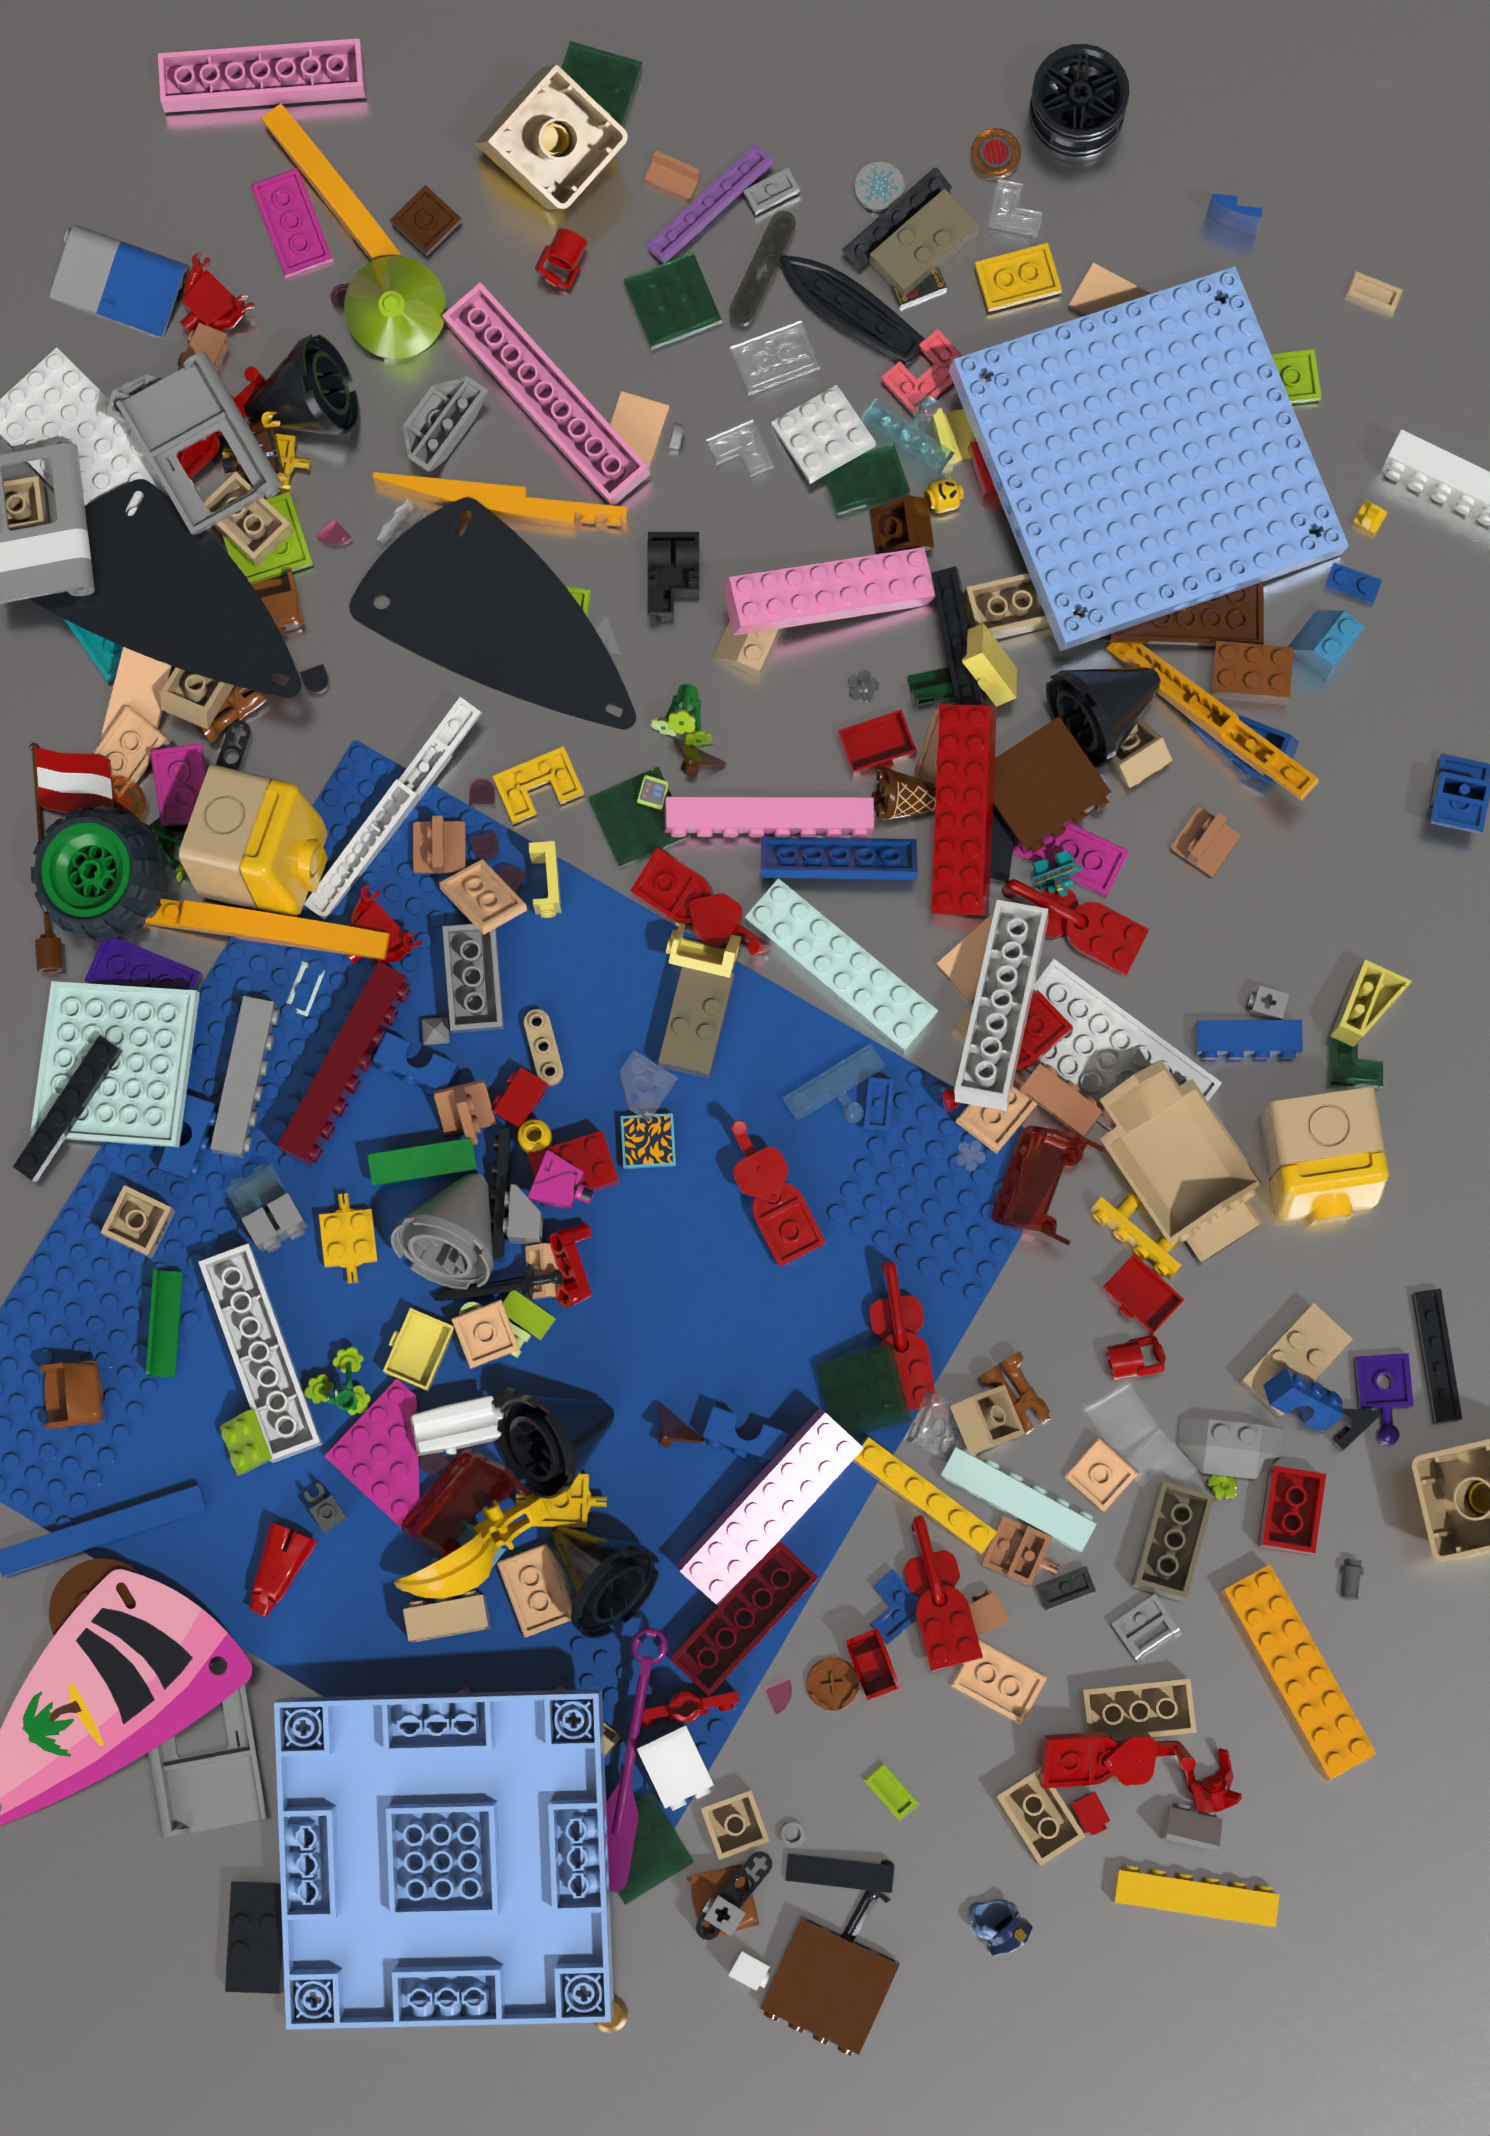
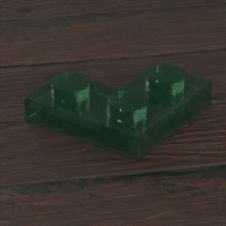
(1351, 1071)

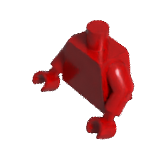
(209, 300)
(373, 917)

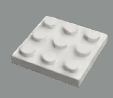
(823, 434)

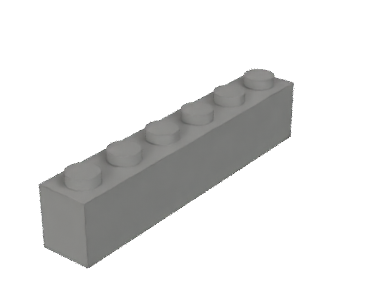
(244, 1077)

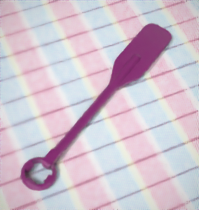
(621, 1805)

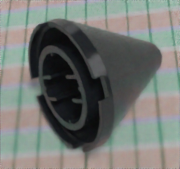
(308, 391)
(1101, 706)
(551, 1439)
(600, 1578)

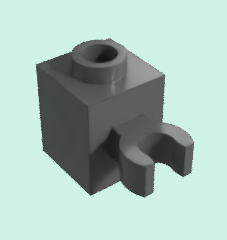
(327, 1510)

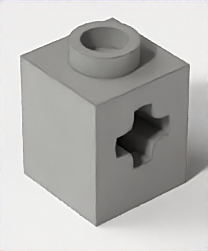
(1277, 1000)
(735, 1913)

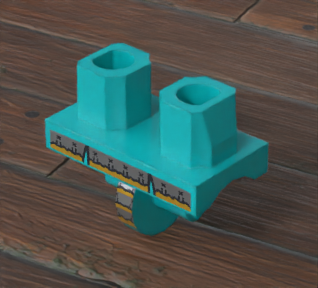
(1046, 876)

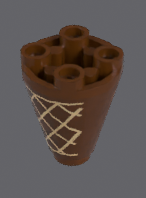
(902, 795)

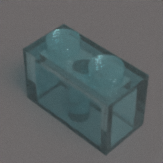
(256, 1190)

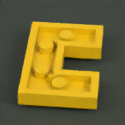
(550, 767)

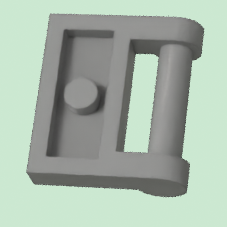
(1141, 1620)

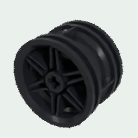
(1110, 83)

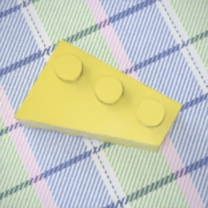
(1367, 999)

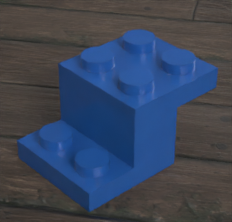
(1461, 794)

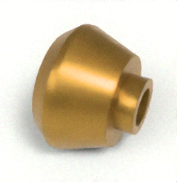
(618, 2020)

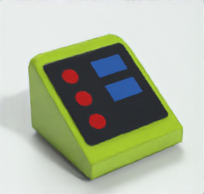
(653, 792)

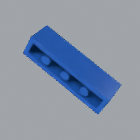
(1248, 1037)

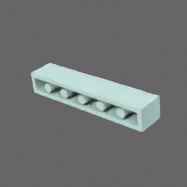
(1019, 1500)

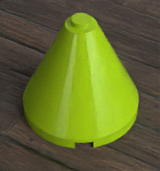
(395, 307)

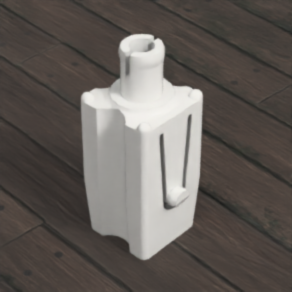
(456, 1426)

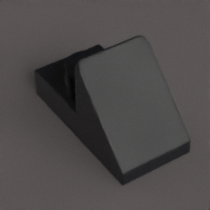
(1360, 1421)

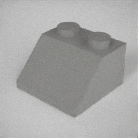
(1192, 1828)

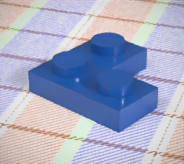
(902, 1606)

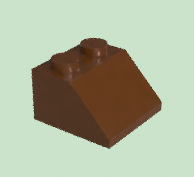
(902, 525)

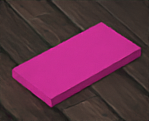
(291, 223)
(1098, 857)

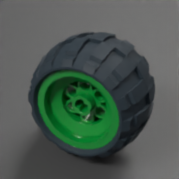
(67, 866)

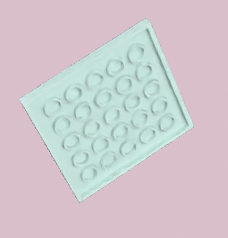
(148, 1083)

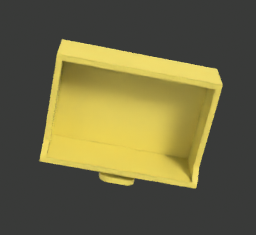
(990, 665)
(418, 1349)

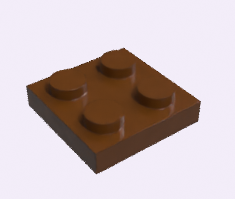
(426, 220)

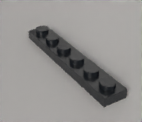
(955, 632)
(67, 1108)

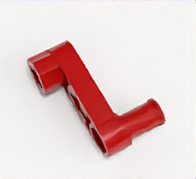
(575, 1282)

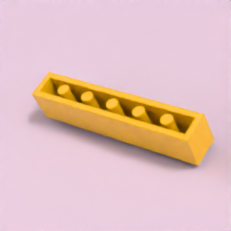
(924, 1496)
(1195, 1897)

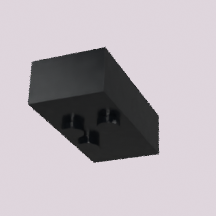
(255, 1938)

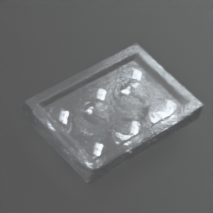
(775, 358)

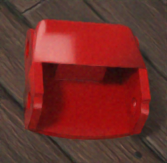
(872, 1664)

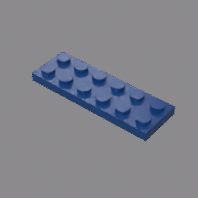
(838, 858)

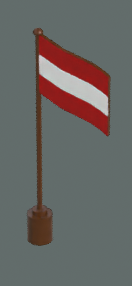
(64, 785)

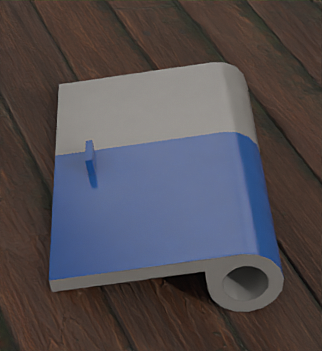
(118, 280)

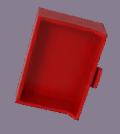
(877, 743)
(1142, 1294)

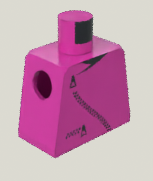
(559, 1183)

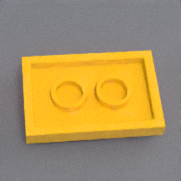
(1018, 277)

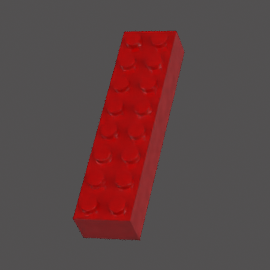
(964, 809)

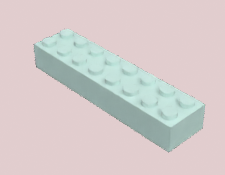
(841, 966)

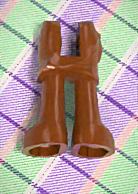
(241, 702)
(1028, 1397)

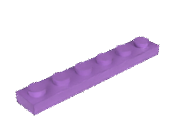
(709, 204)

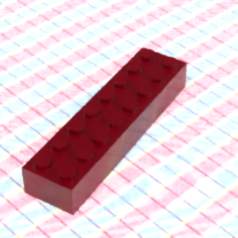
(344, 1065)

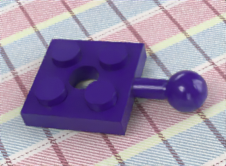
(1396, 1396)

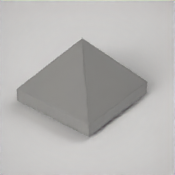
(435, 1031)

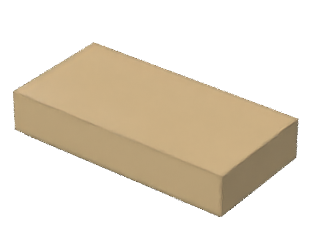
(1374, 293)

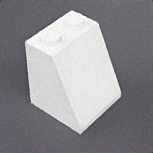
(676, 1768)

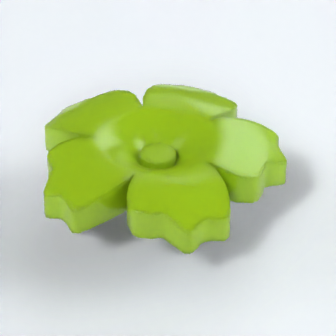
(1223, 1486)

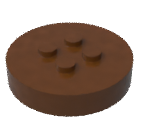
(78, 1584)

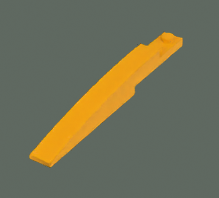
(329, 184)
(504, 501)
(1218, 720)
(270, 928)

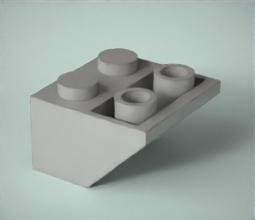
(524, 1219)

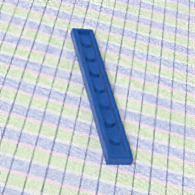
(101, 1530)

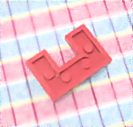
(932, 382)

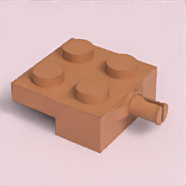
(1018, 1552)

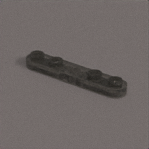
(751, 289)

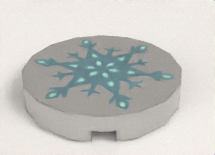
(879, 186)

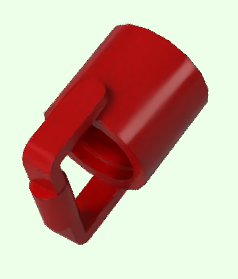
(565, 254)
(1127, 1358)

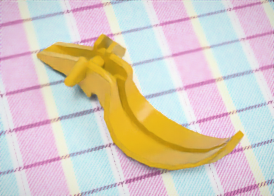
(473, 1561)

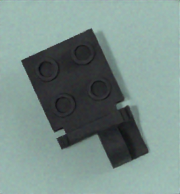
(671, 570)

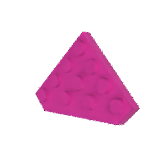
(382, 1453)

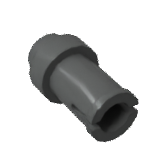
(1352, 1578)

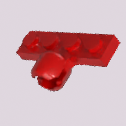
(686, 1707)

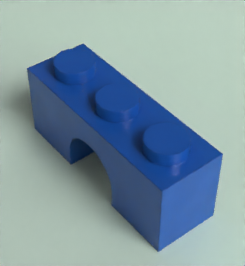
(393, 1057)
(184, 1161)
(1317, 1404)
(721, 1431)

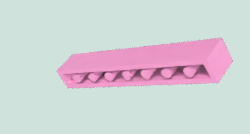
(769, 815)

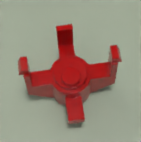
(1214, 1791)

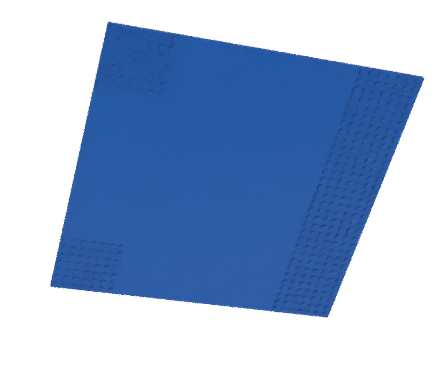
(675, 1268)

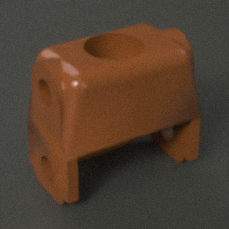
(281, 601)
(73, 1394)
(711, 1885)

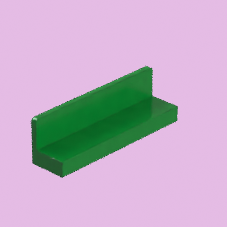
(422, 1161)
(164, 1323)

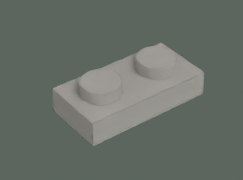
(771, 191)

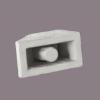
(750, 1971)

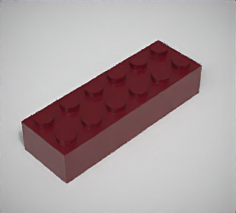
(744, 1618)

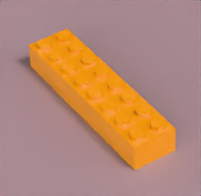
(1298, 1672)

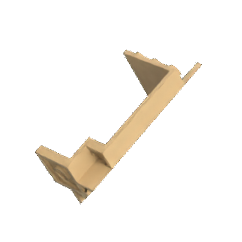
(1180, 1160)

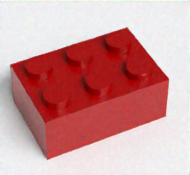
(587, 1154)
(1292, 1510)

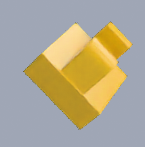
(1369, 517)

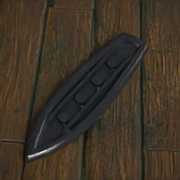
(853, 308)

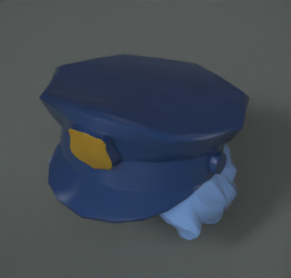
(999, 1925)

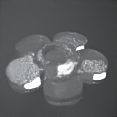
(970, 1155)

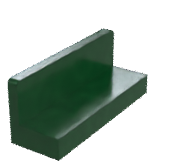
(931, 686)

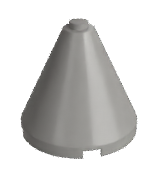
(450, 1235)

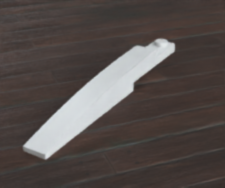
(393, 808)

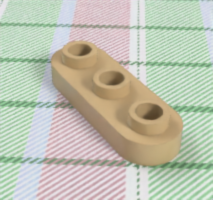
(548, 1058)

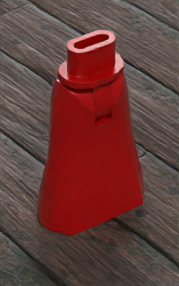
(279, 1563)

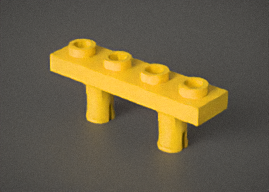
(1126, 1231)

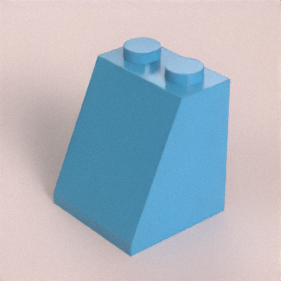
(1326, 641)

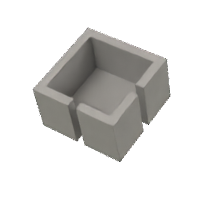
(276, 1226)

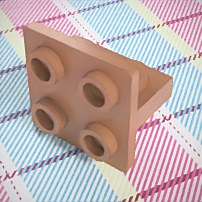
(1205, 841)
(439, 846)
(465, 1109)

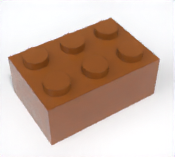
(1251, 672)

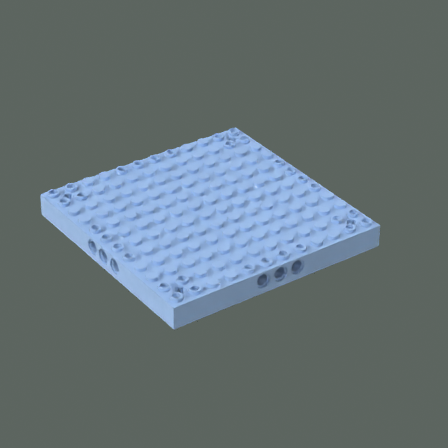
(1147, 458)
(444, 1859)

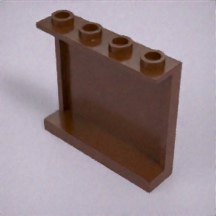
(1046, 786)
(829, 1986)

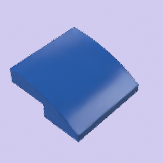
(1226, 213)

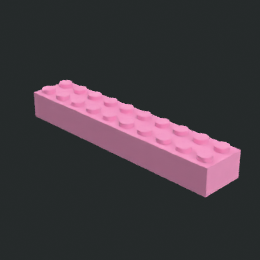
(546, 394)

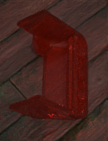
(1033, 1180)
(456, 1497)

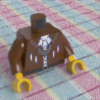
(268, 442)

